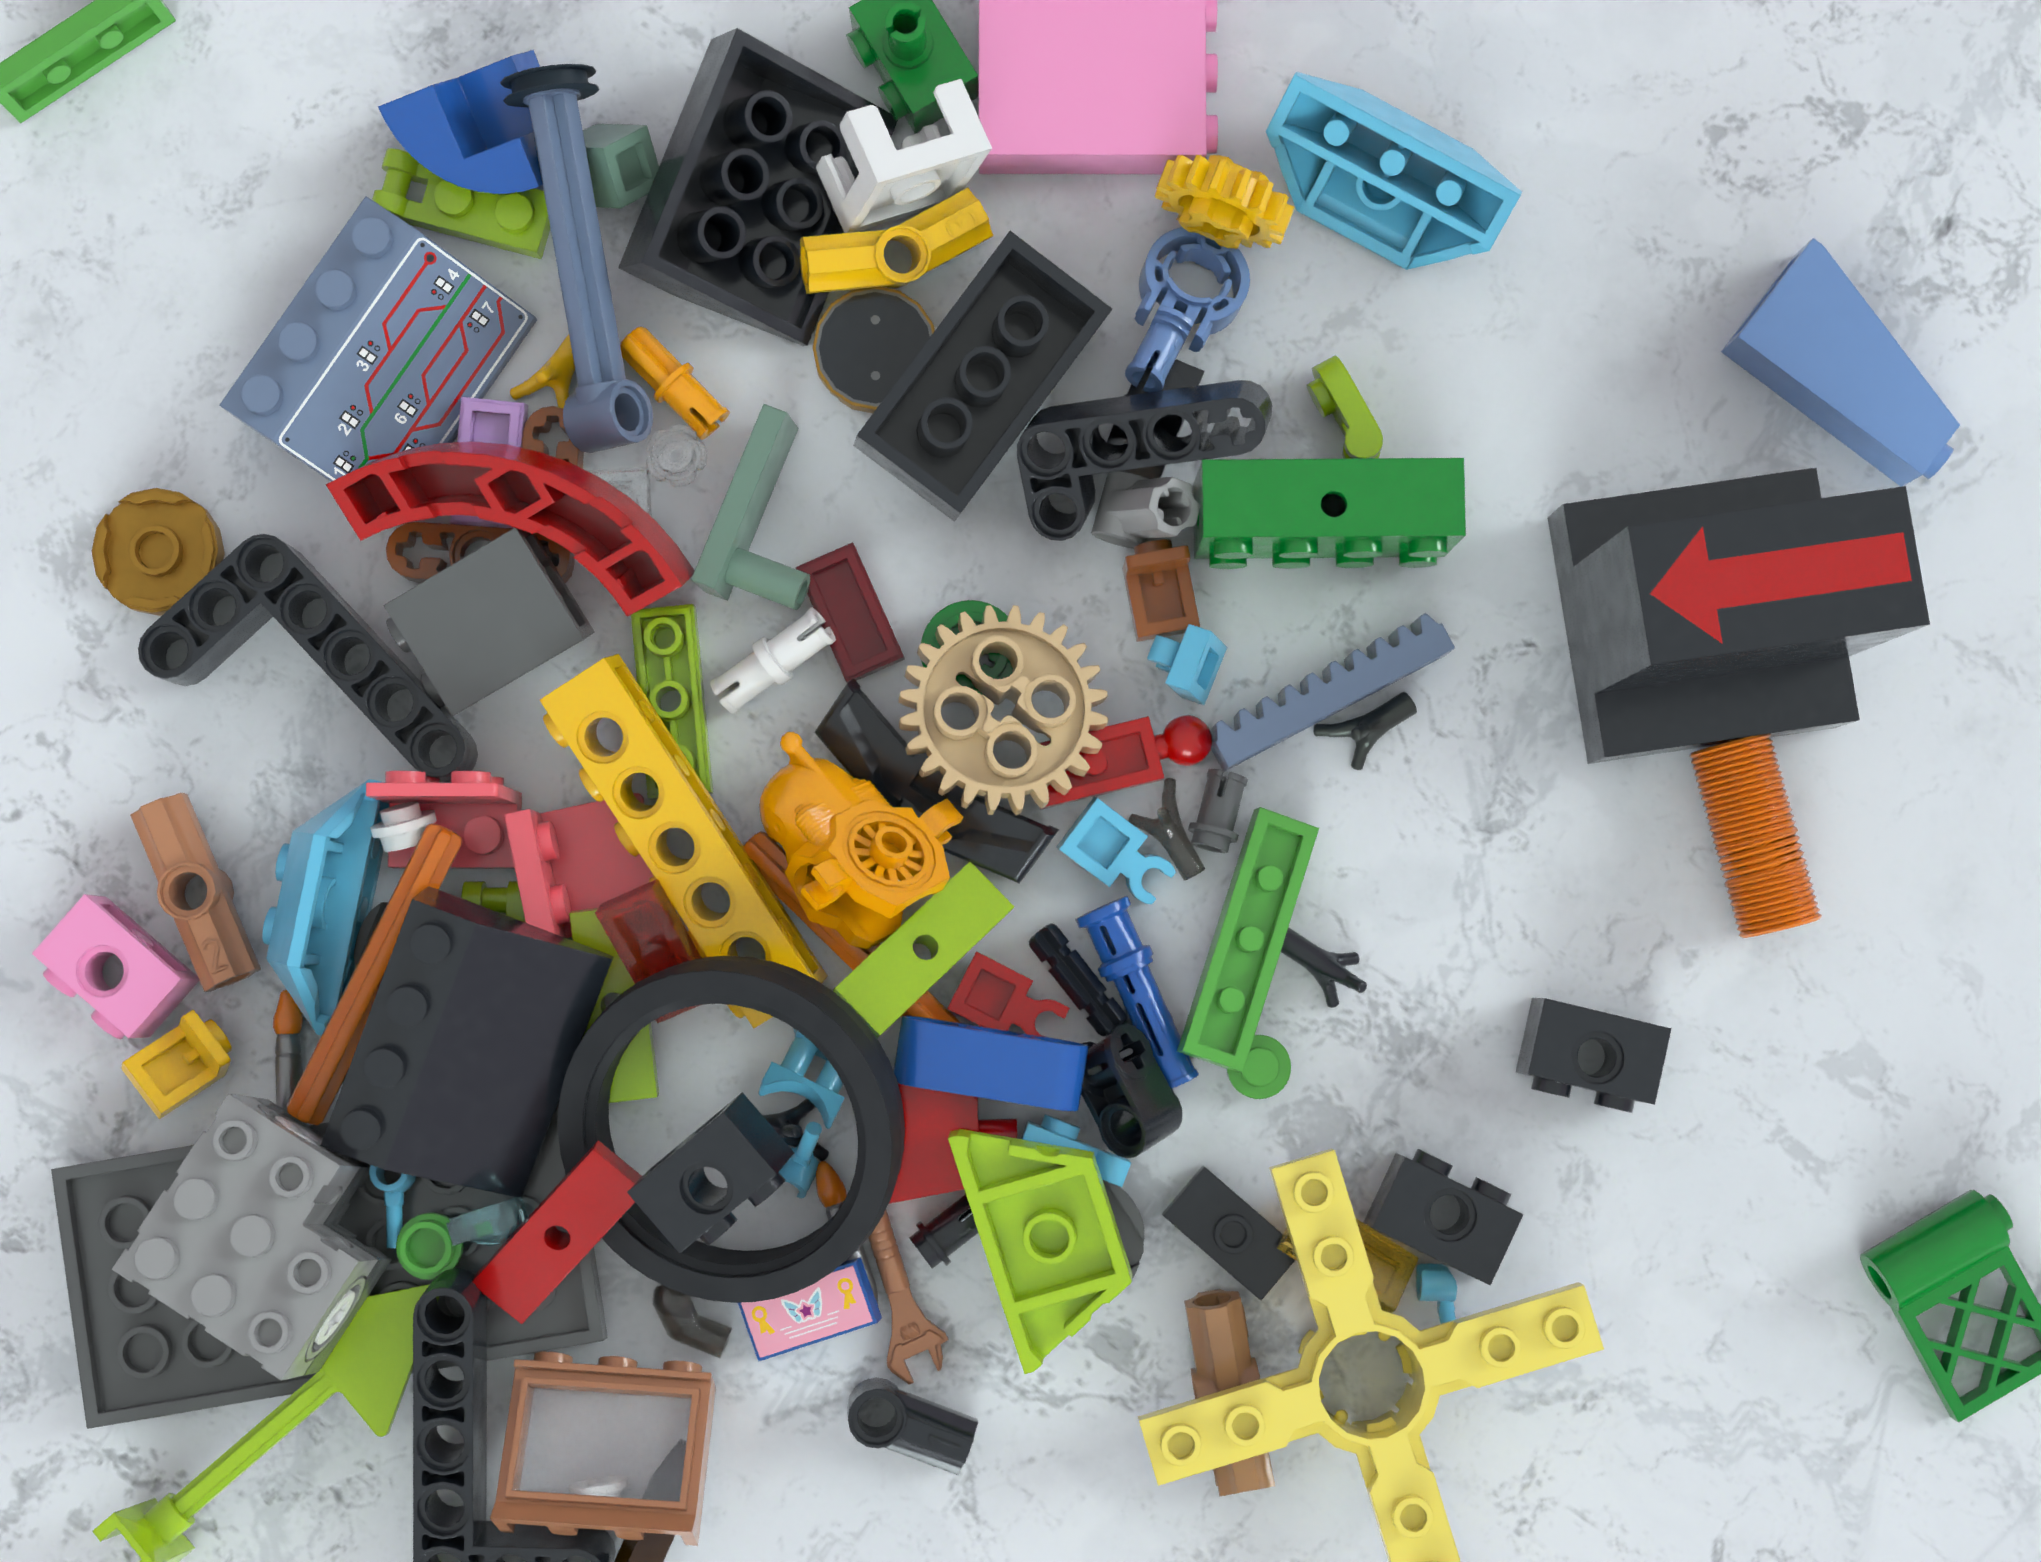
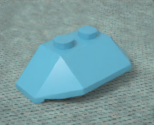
(1386, 175)
(322, 902)

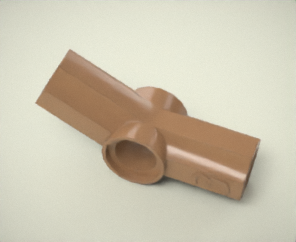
(1223, 1362)

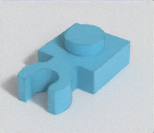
(1108, 846)
(1061, 1133)

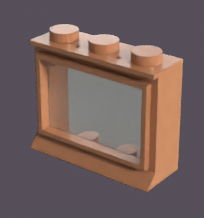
(606, 1447)

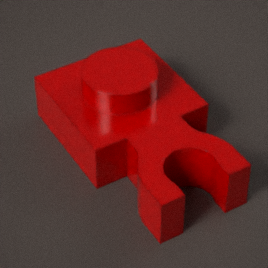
(997, 997)

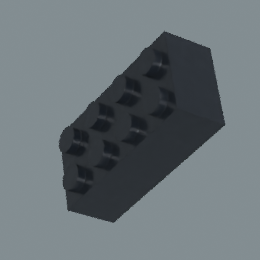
(981, 376)

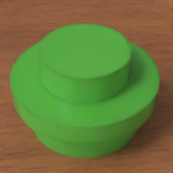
(1265, 1069)
(426, 1246)

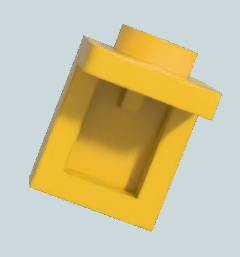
(179, 1064)

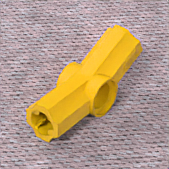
(858, 259)

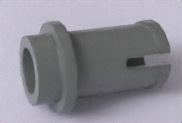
(1218, 813)

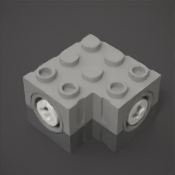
(257, 1240)

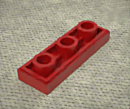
(538, 1253)

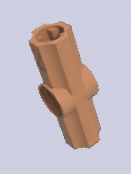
(178, 854)

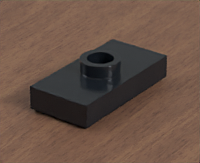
(1229, 1232)

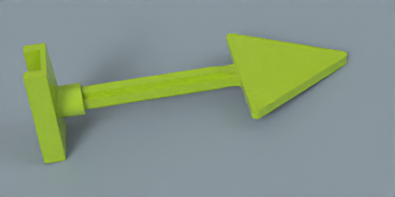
(366, 1366)

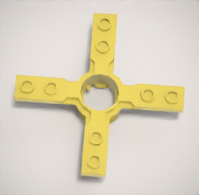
(1345, 1305)

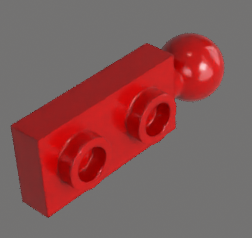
(1133, 756)

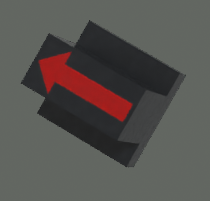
(1728, 608)

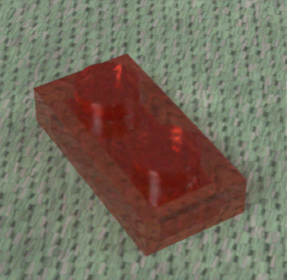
(647, 933)

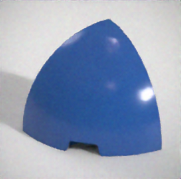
(468, 131)

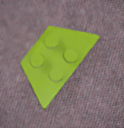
(1042, 1234)

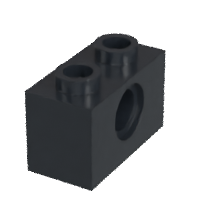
(1631, 1049)
(682, 1198)
(1477, 1238)

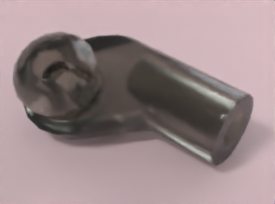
(686, 1326)

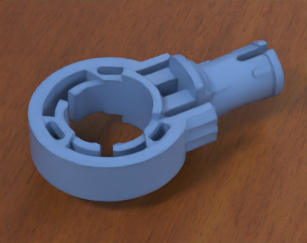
(1179, 310)

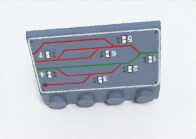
(377, 349)

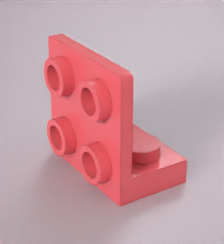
(468, 806)
(570, 862)

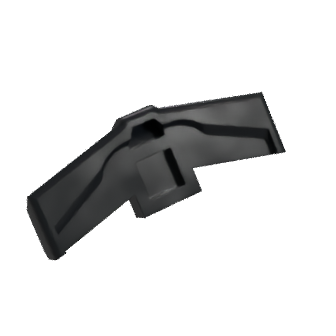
(877, 753)

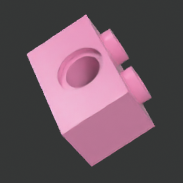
(151, 979)

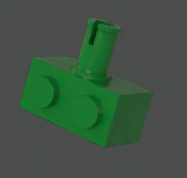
(911, 54)

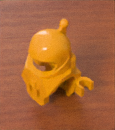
(852, 846)

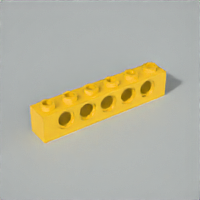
(683, 803)

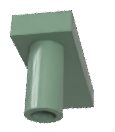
(726, 554)

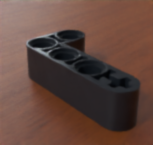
(1147, 444)

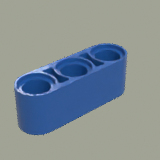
(990, 1063)

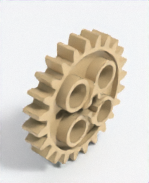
(1037, 665)

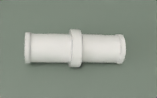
(772, 660)

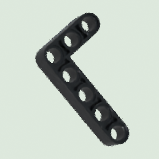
(326, 644)
(463, 1465)

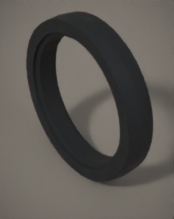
(841, 1037)

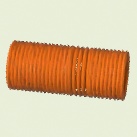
(1755, 822)

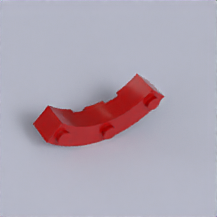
(526, 492)

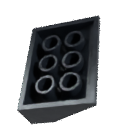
(745, 188)
(466, 1046)

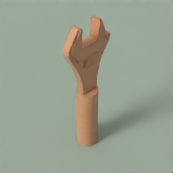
(910, 1328)

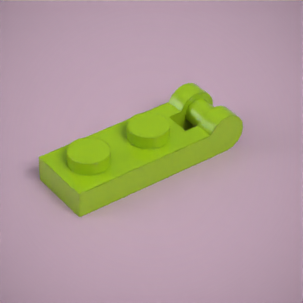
(503, 221)

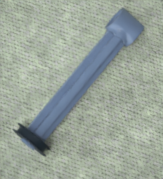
(605, 406)

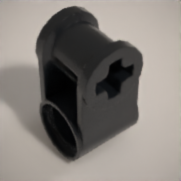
(1129, 1094)

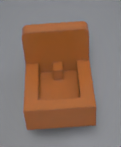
(1160, 589)

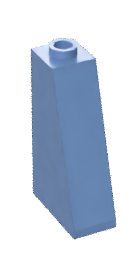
(1843, 368)

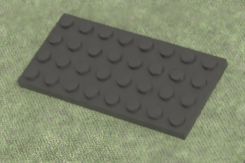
(153, 1362)

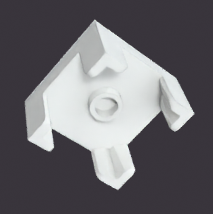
(908, 179)

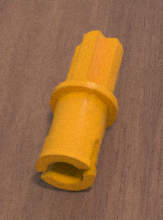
(673, 382)

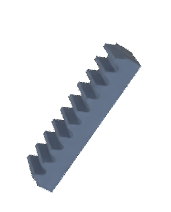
(1340, 688)

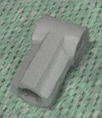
(1143, 508)

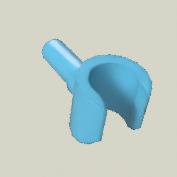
(802, 1166)
(392, 1200)
(1437, 1284)

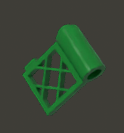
(1951, 1255)

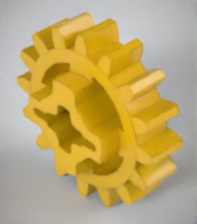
(1224, 201)

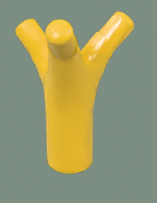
(554, 373)

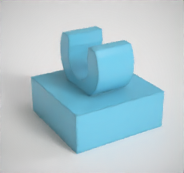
(1190, 663)

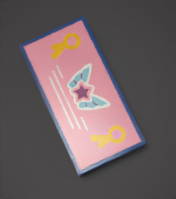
(814, 1314)

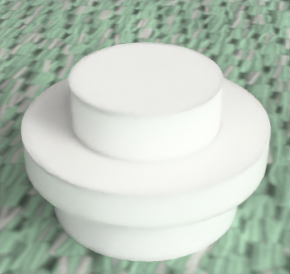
(402, 826)

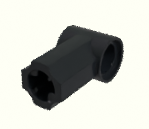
(917, 1428)

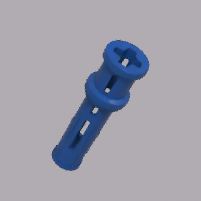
(1126, 963)

